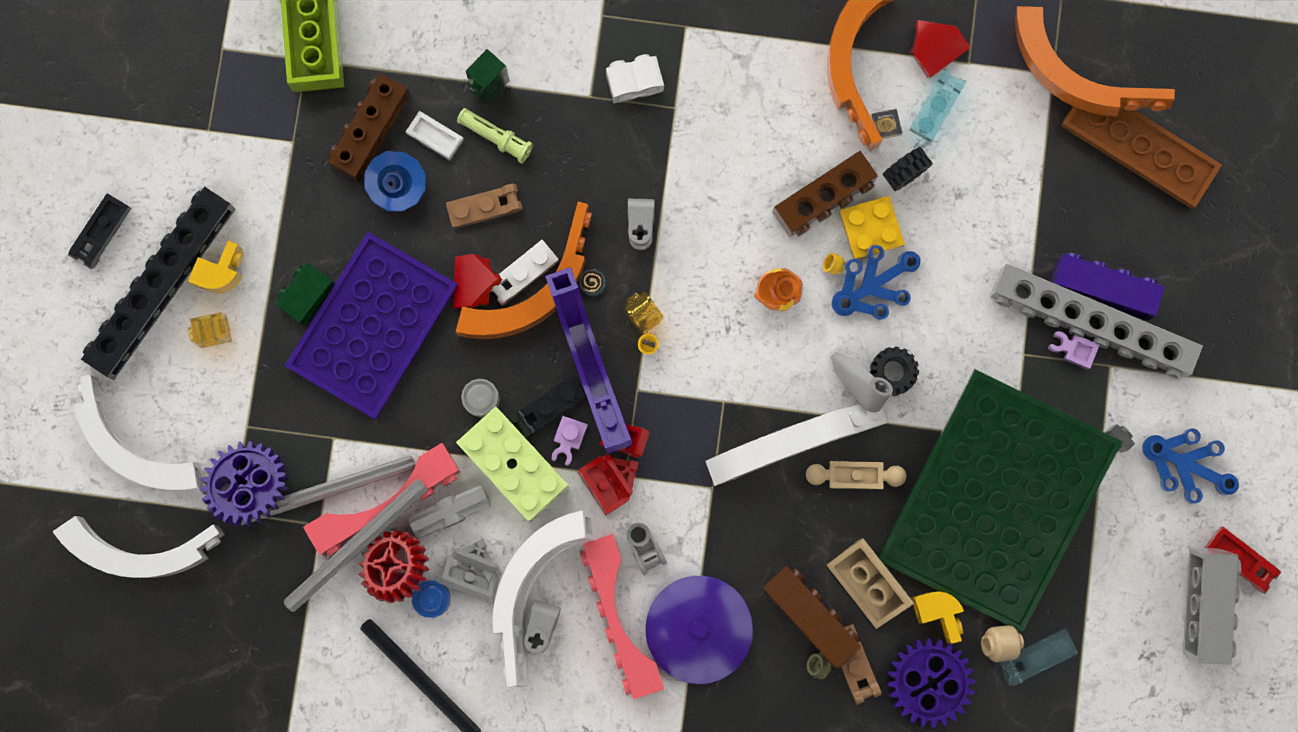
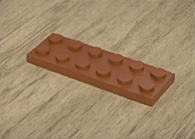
(1147, 151)

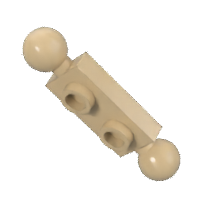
(856, 475)

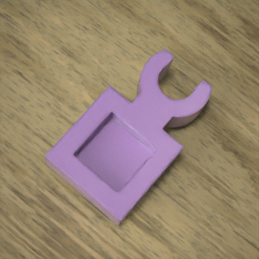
(1078, 349)
(569, 435)

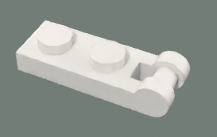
(525, 271)

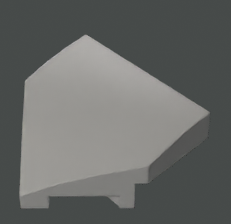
(471, 571)

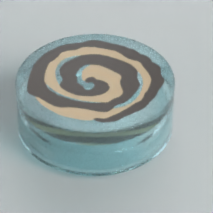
(592, 282)

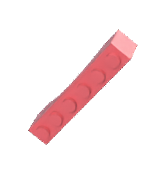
(333, 530)
(640, 671)

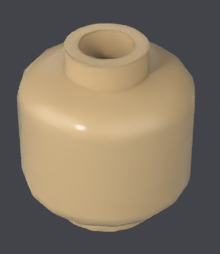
(1002, 643)

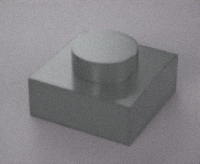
(1123, 434)

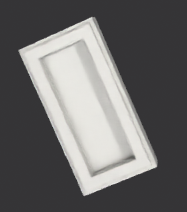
(434, 135)

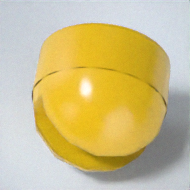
(833, 264)
(647, 349)

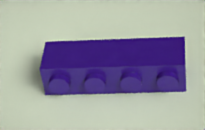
(1108, 286)

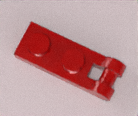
(1249, 559)

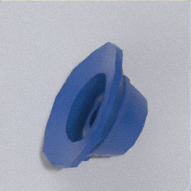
(406, 177)

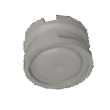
(480, 397)

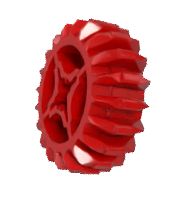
(389, 553)

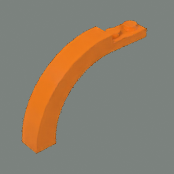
(840, 72)
(1072, 87)
(531, 312)

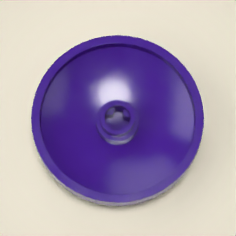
(699, 629)

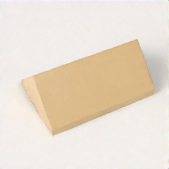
(869, 583)

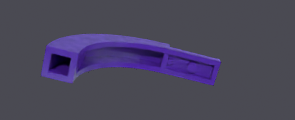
(588, 360)

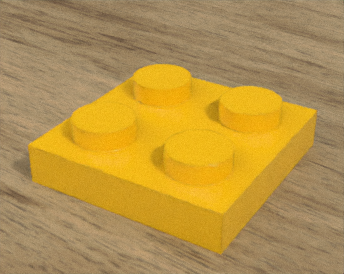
(871, 225)

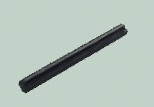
(418, 677)

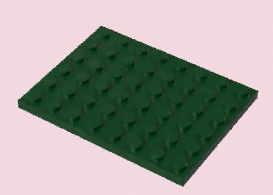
(999, 500)

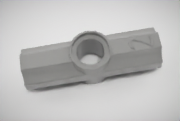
(449, 511)

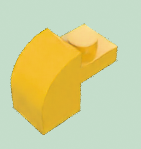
(218, 277)
(943, 607)

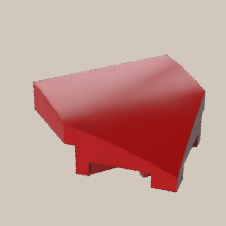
(937, 46)
(474, 281)
(609, 481)

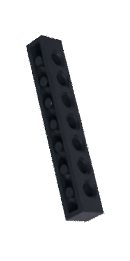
(157, 298)

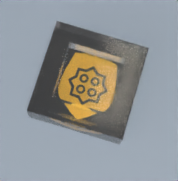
(887, 123)

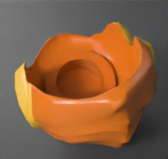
(779, 289)

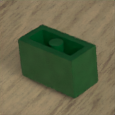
(487, 76)
(304, 293)

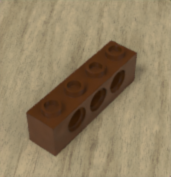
(854, 167)

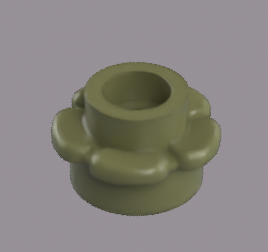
(818, 666)

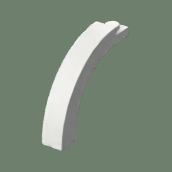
(104, 442)
(91, 549)

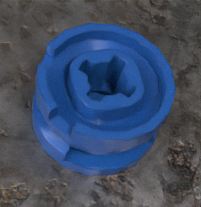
(432, 599)

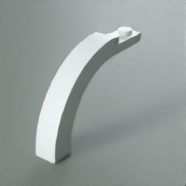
(792, 441)
(519, 579)

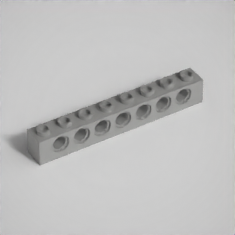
(1184, 351)

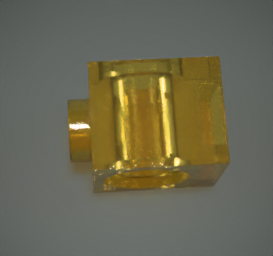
(643, 312)
(209, 330)

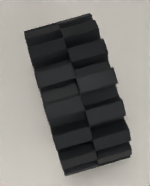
(907, 168)
(907, 362)

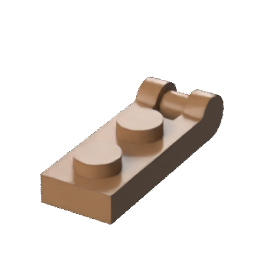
(483, 206)
(858, 669)

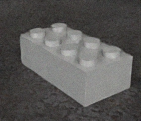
(1211, 605)

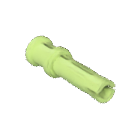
(505, 140)

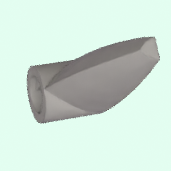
(869, 391)

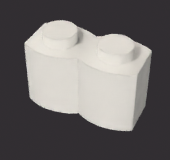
(634, 78)

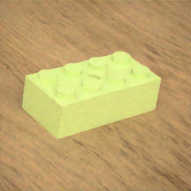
(533, 481)

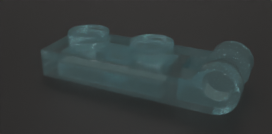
(937, 106)
(1040, 656)

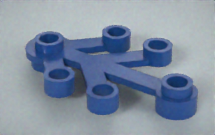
(872, 285)
(1186, 463)

